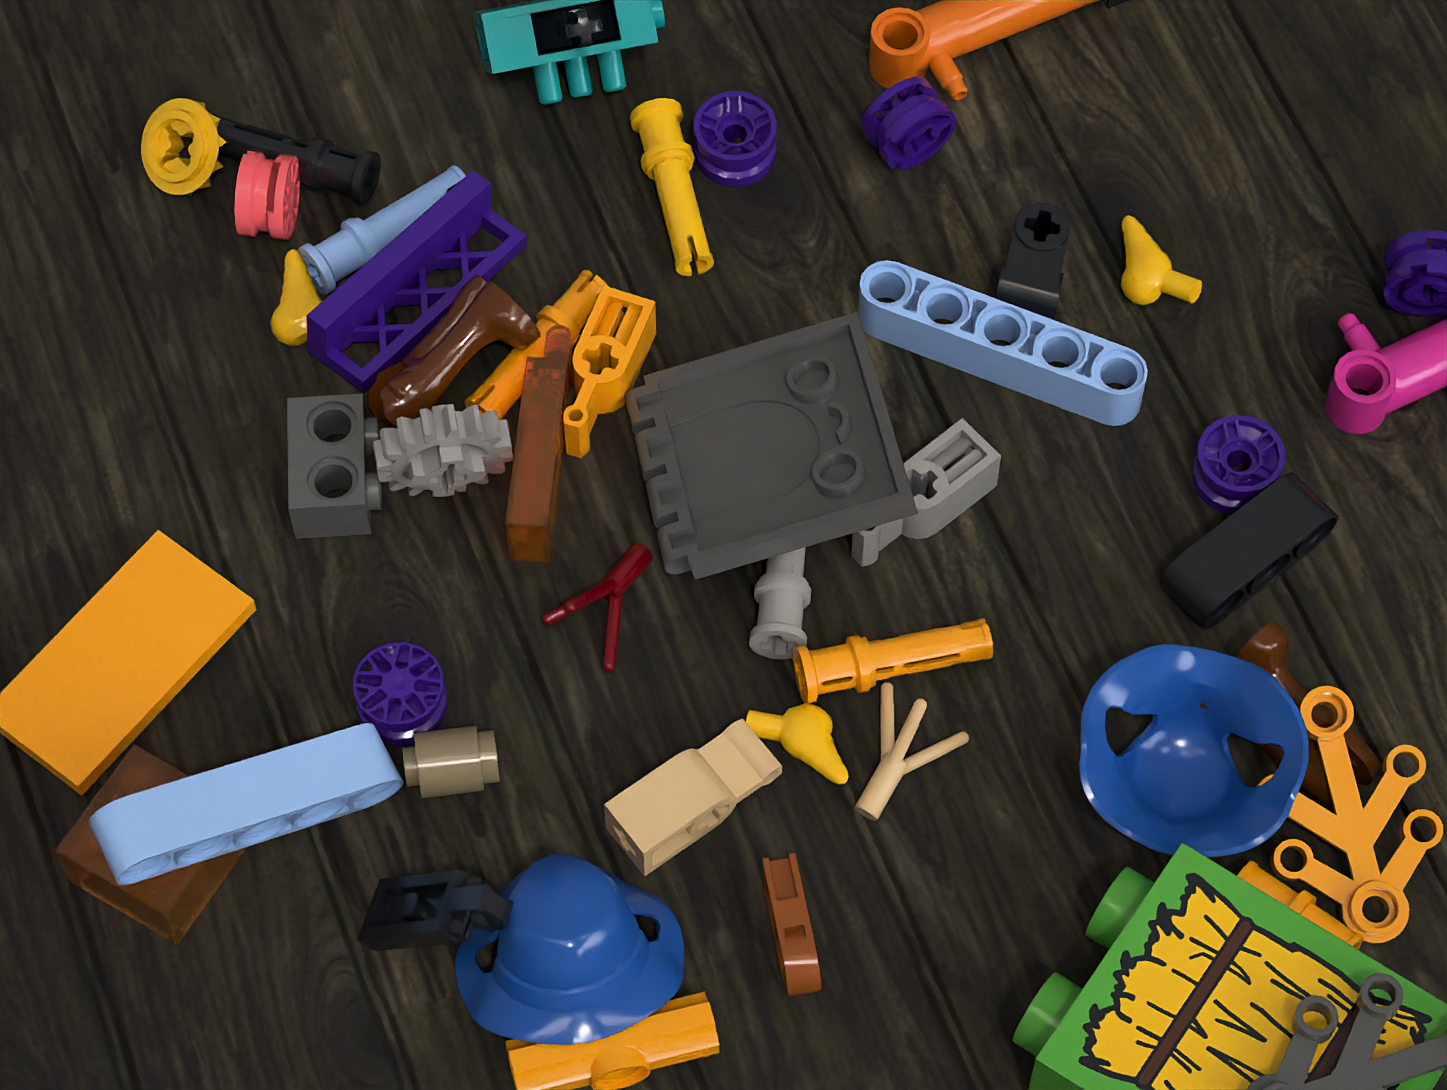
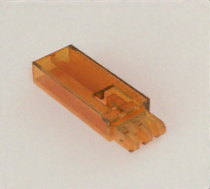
(539, 450)

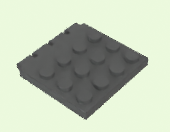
(767, 449)

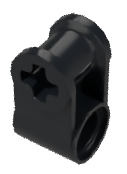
(1033, 268)

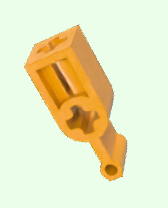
(607, 361)

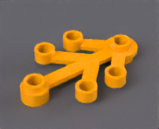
(1355, 827)

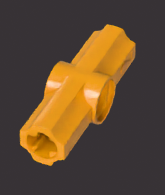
(669, 1036)

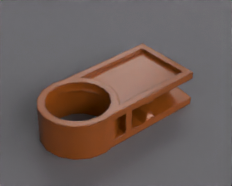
(790, 926)

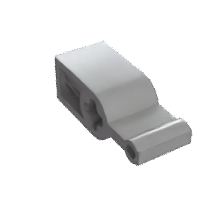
(944, 483)

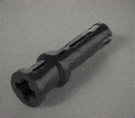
(318, 160)

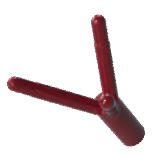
(611, 589)

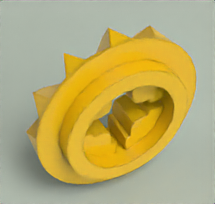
(163, 142)

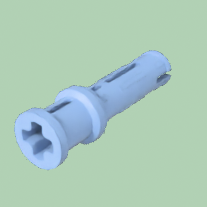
(362, 240)

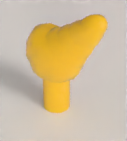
(1150, 269)
(297, 301)
(805, 736)

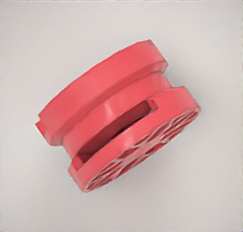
(267, 195)

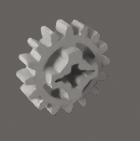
(442, 450)

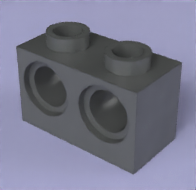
(325, 466)

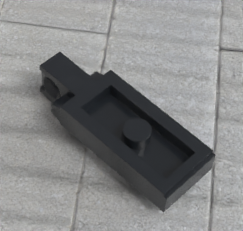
(431, 910)

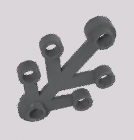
(1354, 1066)

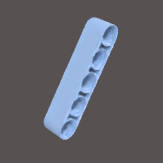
(1017, 366)
(244, 803)

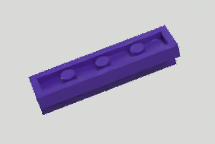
(395, 272)

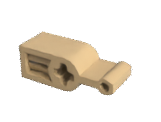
(689, 796)

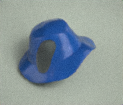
(1179, 772)
(571, 957)

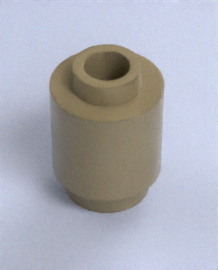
(451, 761)

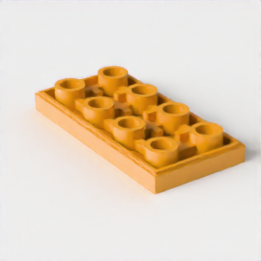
(120, 661)

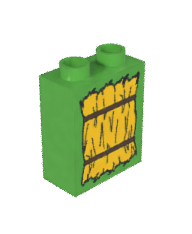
(1206, 990)

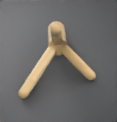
(892, 753)

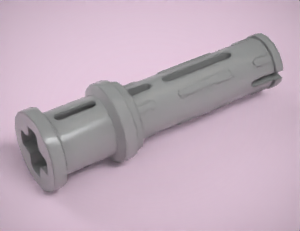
(781, 601)

